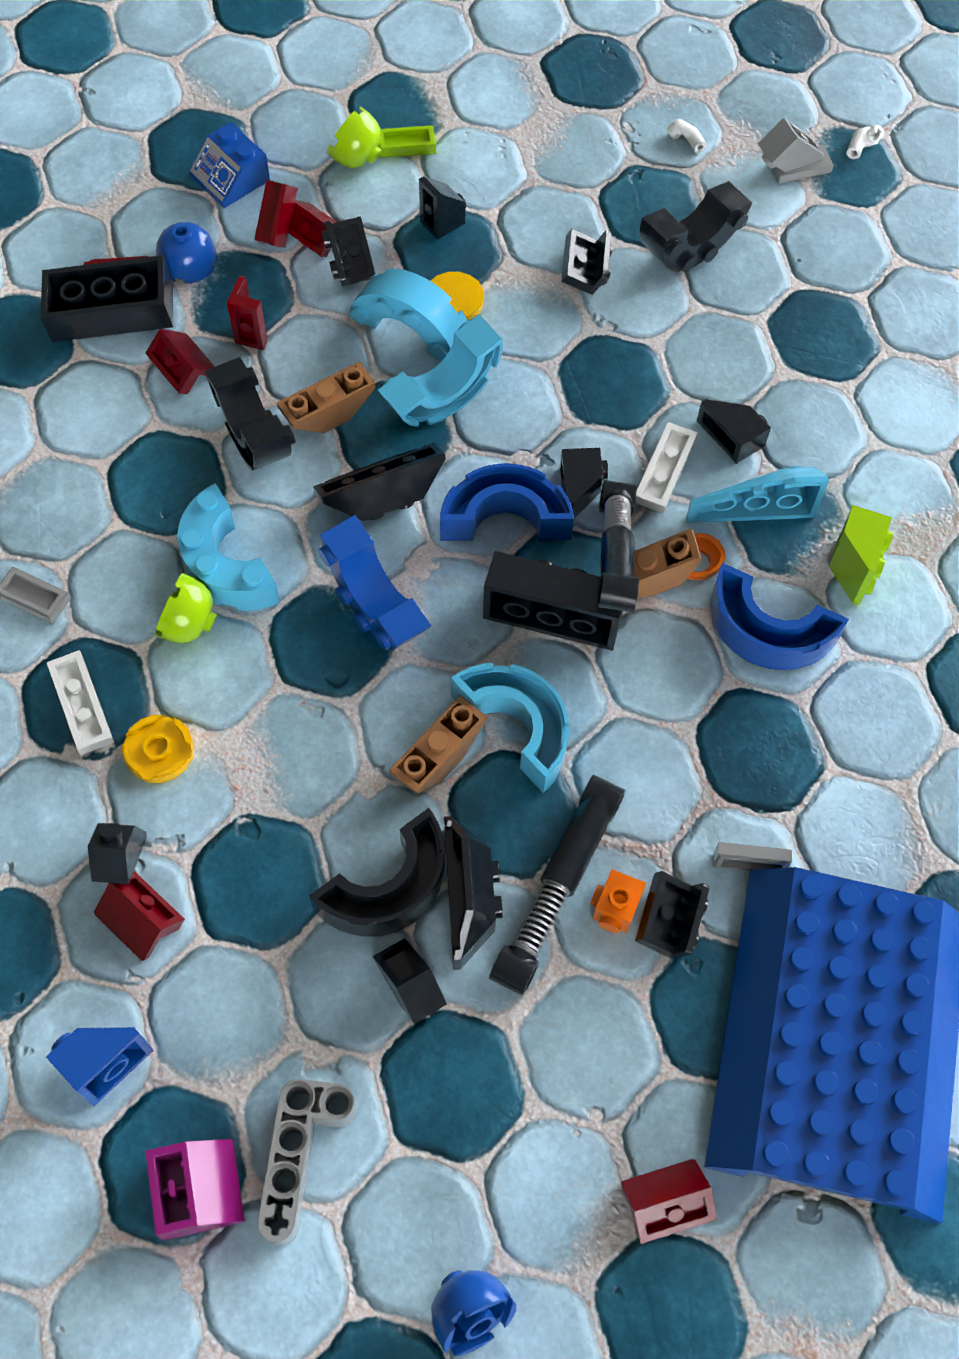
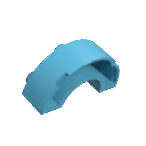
(412, 301)
(452, 381)
(231, 581)
(529, 700)

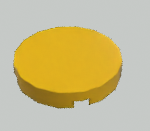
(464, 290)
(158, 749)

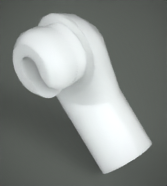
(690, 132)
(864, 138)

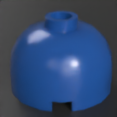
(187, 251)
(468, 1308)

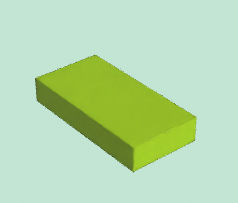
(407, 141)

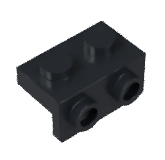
(350, 251)
(586, 261)
(672, 915)

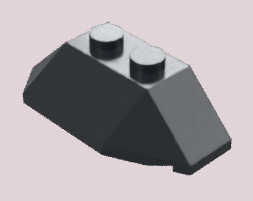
(384, 484)
(470, 891)

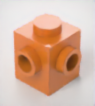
(617, 901)

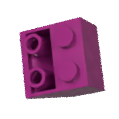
(194, 1187)

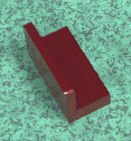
(275, 213)
(307, 226)
(246, 317)
(178, 359)
(137, 915)
(669, 1200)

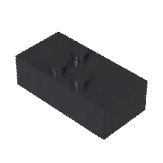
(107, 298)
(548, 600)

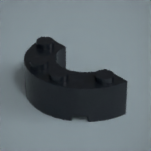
(700, 234)
(254, 431)
(397, 902)

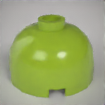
(357, 140)
(186, 611)

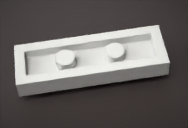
(665, 467)
(80, 703)

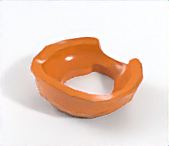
(714, 551)

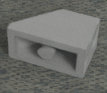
(789, 147)

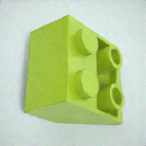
(860, 552)

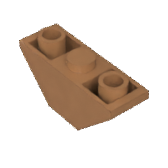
(329, 400)
(666, 563)
(440, 747)

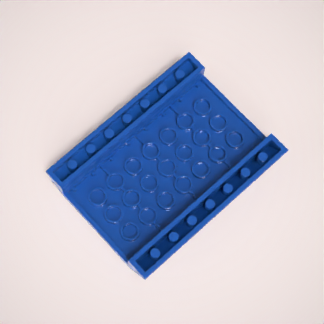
(840, 1041)

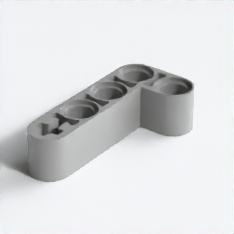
(297, 1161)

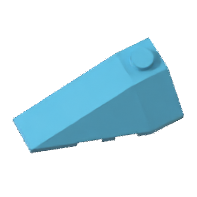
(777, 495)

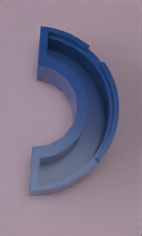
(506, 490)
(367, 589)
(766, 639)

